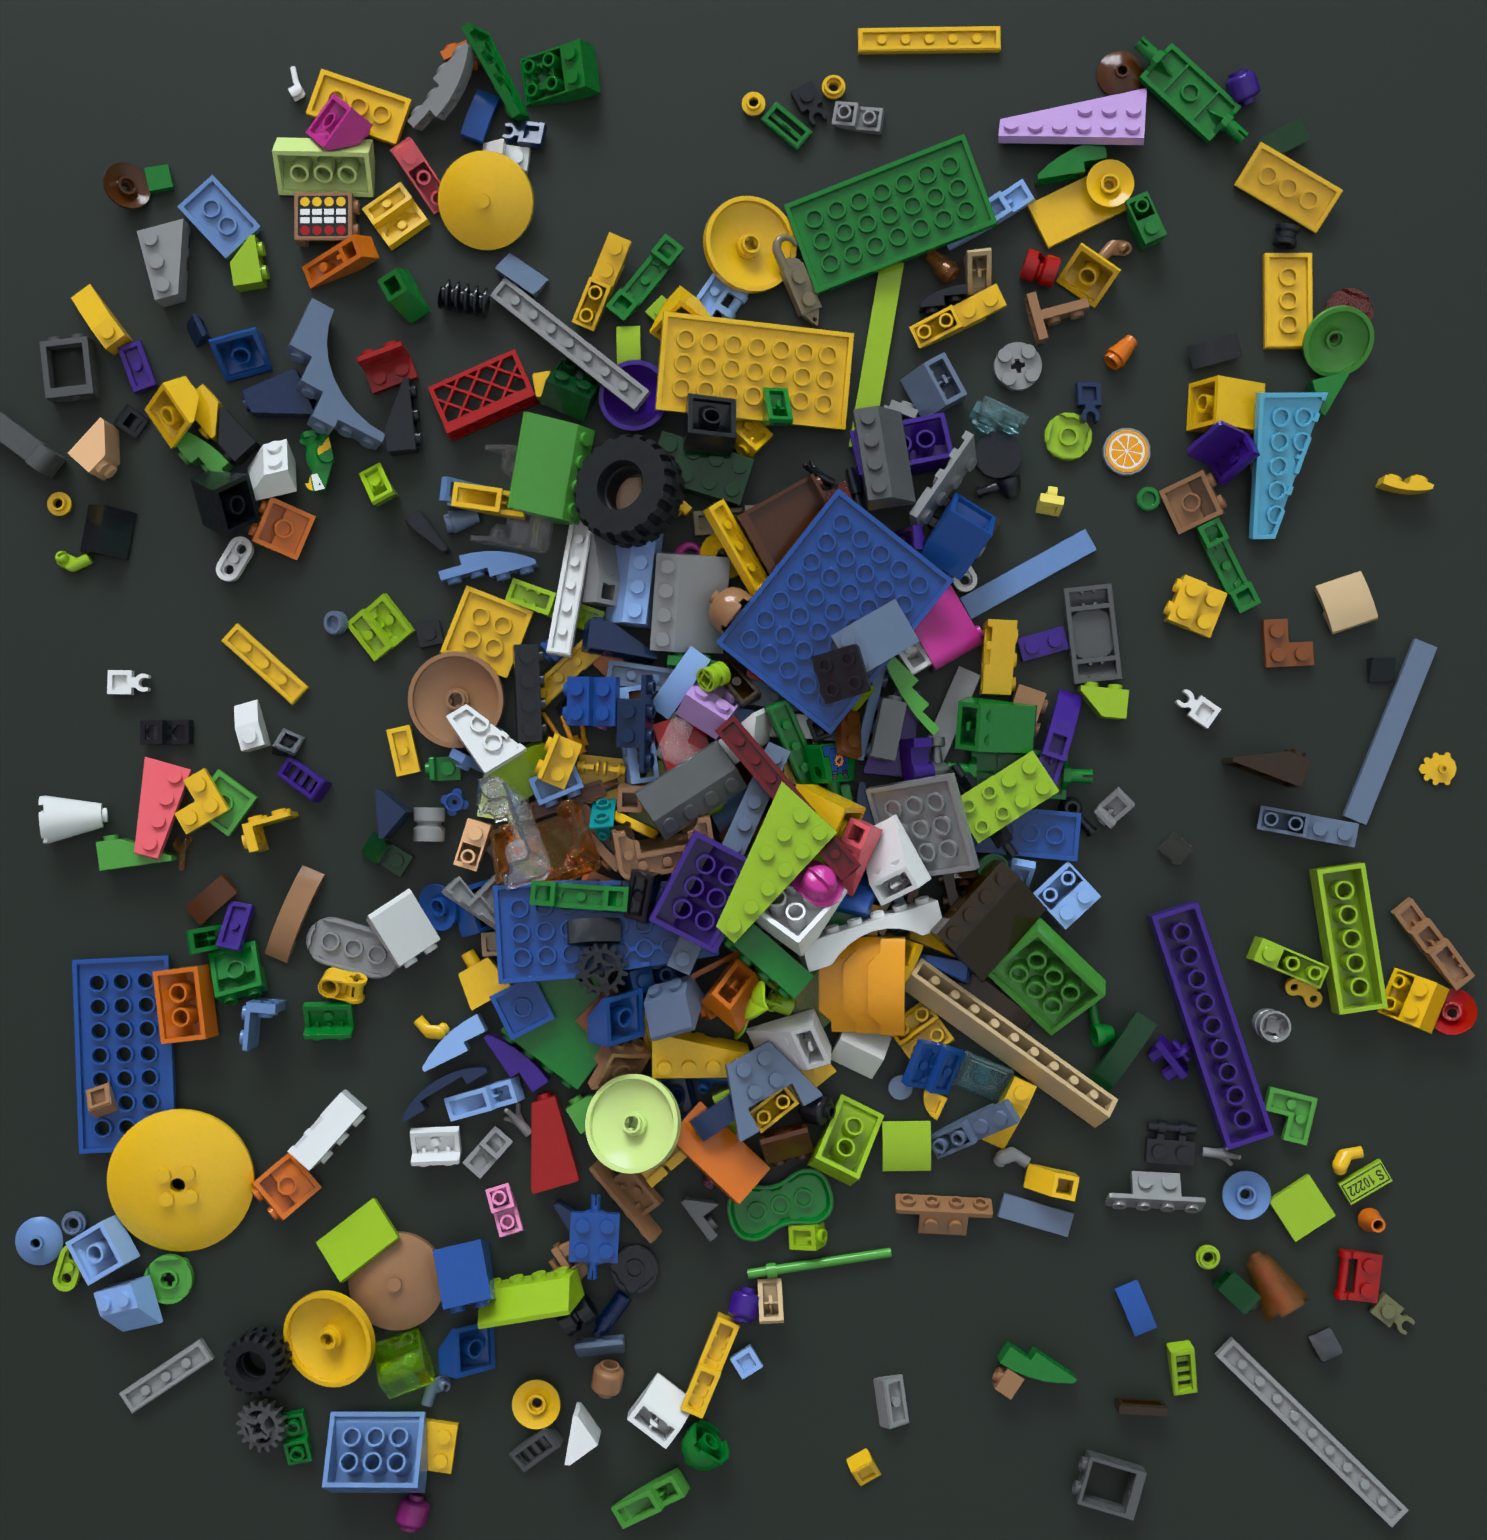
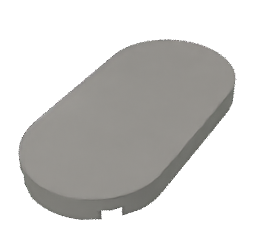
(349, 947)

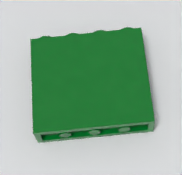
(562, 1042)

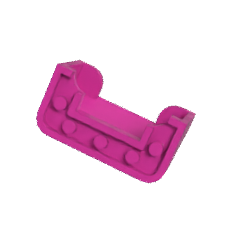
(947, 631)

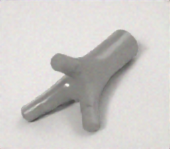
(517, 1119)
(1220, 1153)

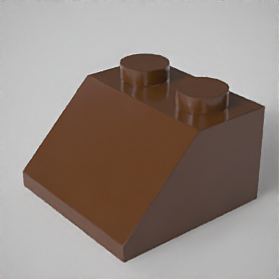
(786, 1143)

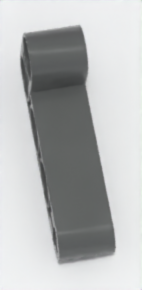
(29, 447)

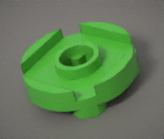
(179, 1268)

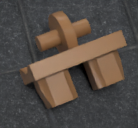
(561, 1253)

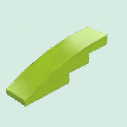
(543, 601)

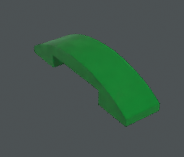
(646, 278)
(1226, 566)
(579, 896)

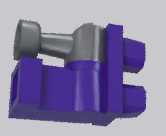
(916, 757)

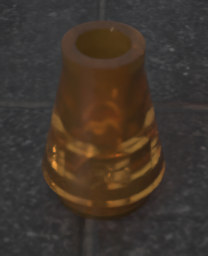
(943, 266)

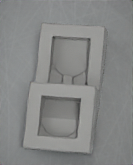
(487, 1152)

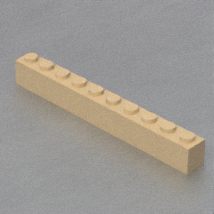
(1010, 1044)

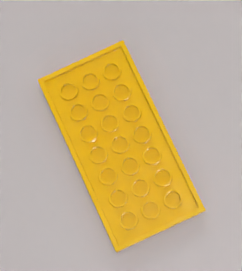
(745, 356)

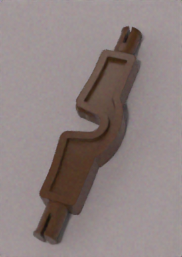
(589, 793)

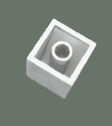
(403, 929)

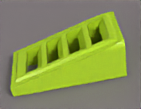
(1179, 1352)

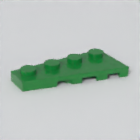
(495, 68)

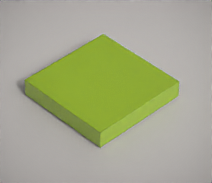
(1301, 1207)

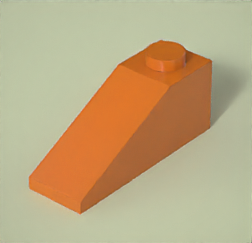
(341, 260)

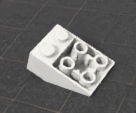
(894, 863)
(797, 1038)

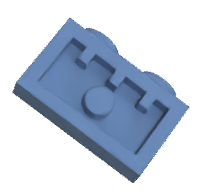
(252, 1014)

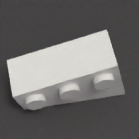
(328, 1130)

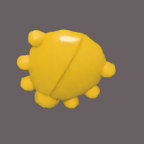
(1439, 768)

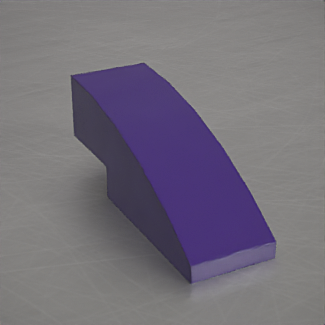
(516, 1061)

